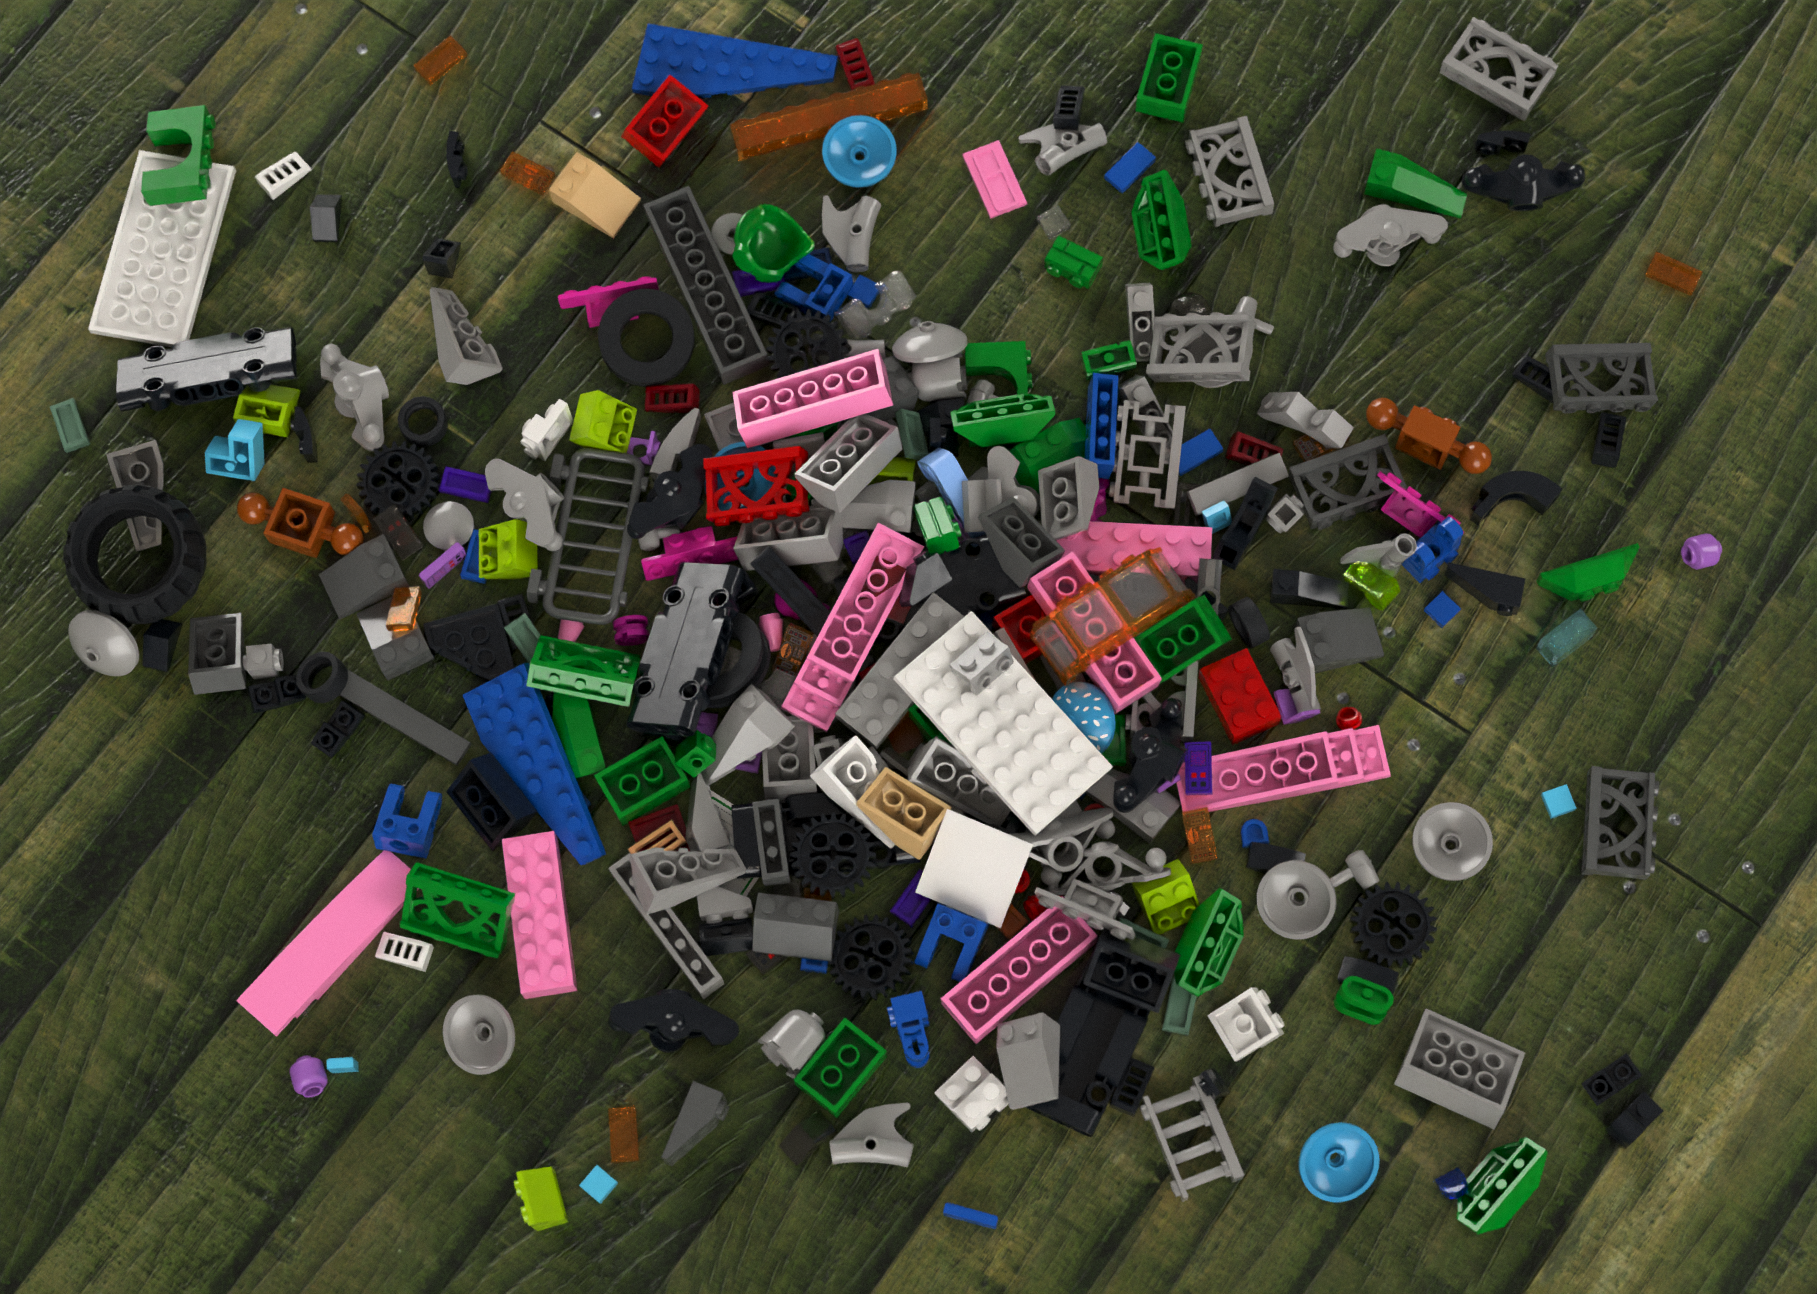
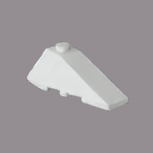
(847, 777)

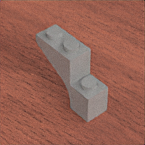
(1298, 413)
(723, 903)

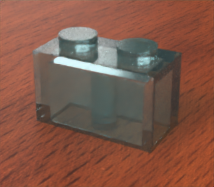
(1566, 637)

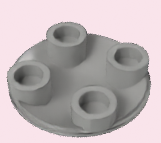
(448, 524)

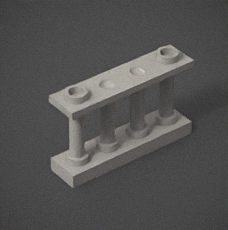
(1218, 1142)

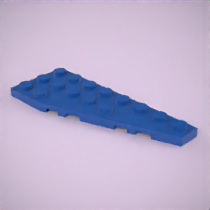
(724, 64)
(525, 742)

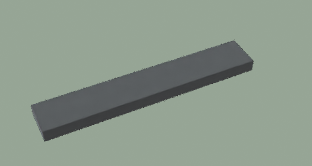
(405, 719)

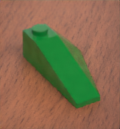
(1405, 182)
(578, 734)

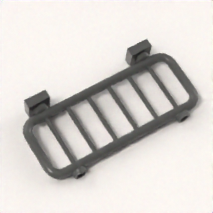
(560, 472)

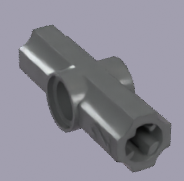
(1209, 579)

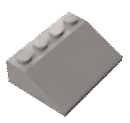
(1460, 1069)

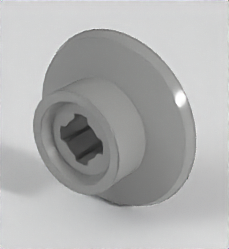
(721, 231)

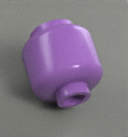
(1701, 551)
(308, 1076)

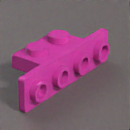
(599, 298)
(1408, 509)
(689, 547)

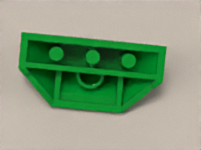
(1161, 222)
(1003, 419)
(1049, 448)
(1590, 576)
(1209, 943)
(1501, 1185)

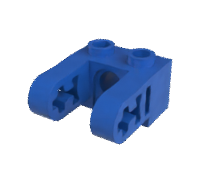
(828, 295)
(1444, 540)
(403, 833)
(956, 926)
(910, 1017)

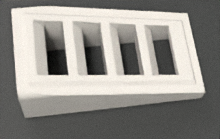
(282, 185)
(424, 956)

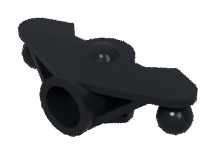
(1524, 183)
(674, 495)
(1153, 756)
(671, 1019)

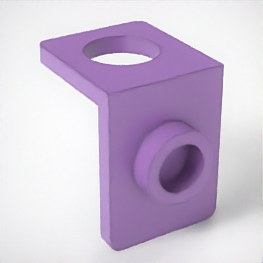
(652, 445)
(1288, 710)

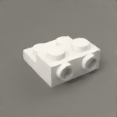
(542, 434)
(1247, 1023)
(973, 1094)

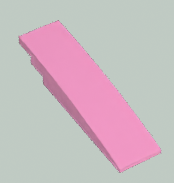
(849, 631)
(1291, 769)
(328, 944)

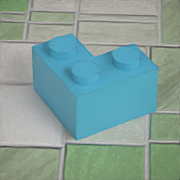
(239, 454)

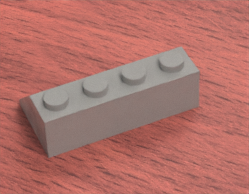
(849, 461)
(796, 540)

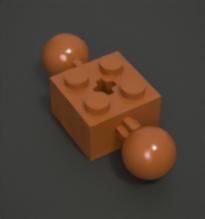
(1428, 436)
(293, 509)

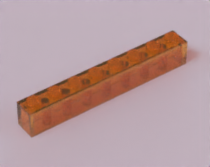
(816, 117)

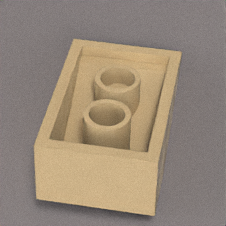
(593, 195)
(903, 812)

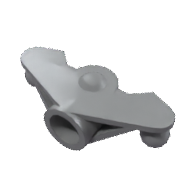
(1387, 230)
(358, 395)
(1004, 466)
(528, 499)
(1075, 832)
(1108, 880)

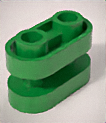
(1363, 1000)

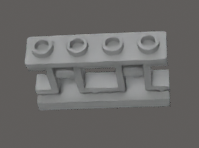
(1167, 456)

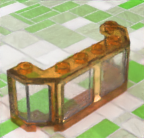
(1109, 613)

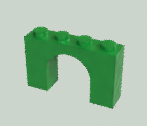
(191, 177)
(1003, 360)

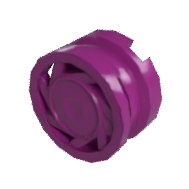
(631, 630)

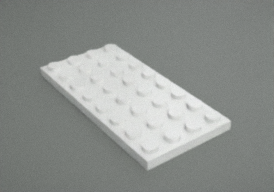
(160, 259)
(1006, 731)

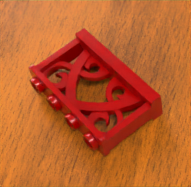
(728, 467)

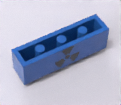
(1101, 422)

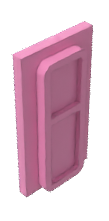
(994, 179)

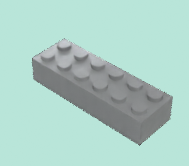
(878, 700)

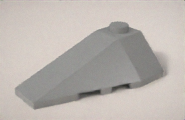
(459, 345)
(746, 729)

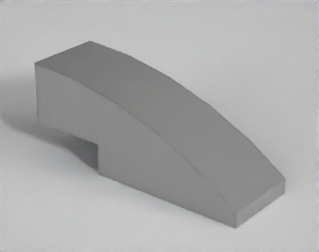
(679, 439)

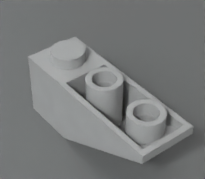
(1140, 318)
(1139, 390)
(703, 820)

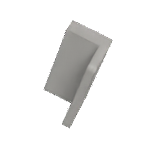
(978, 498)

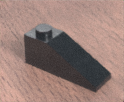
(1307, 589)
(1493, 589)

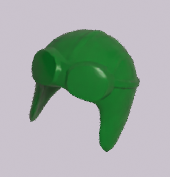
(769, 243)

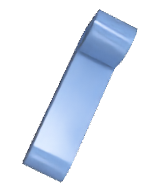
(946, 473)

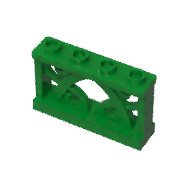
(583, 670)
(469, 892)

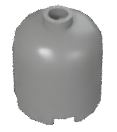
(940, 379)
(794, 1040)

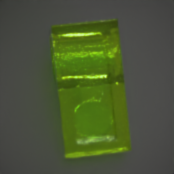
(1377, 585)

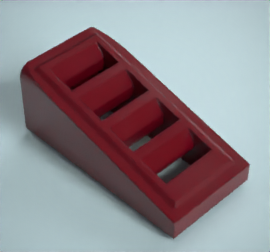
(851, 51)
(685, 391)
(1246, 440)

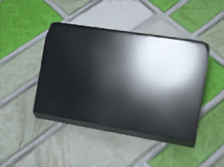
(726, 936)

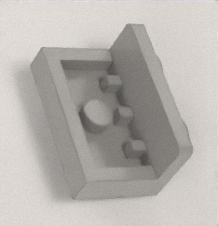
(982, 662)

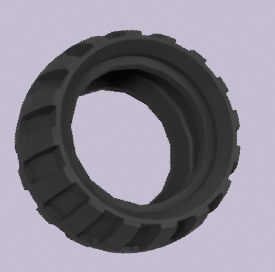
(93, 525)

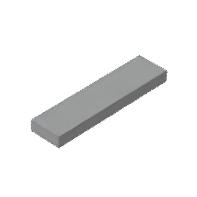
(1236, 483)

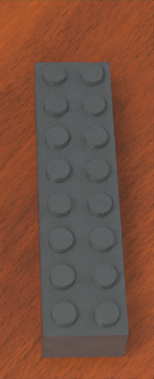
(706, 285)

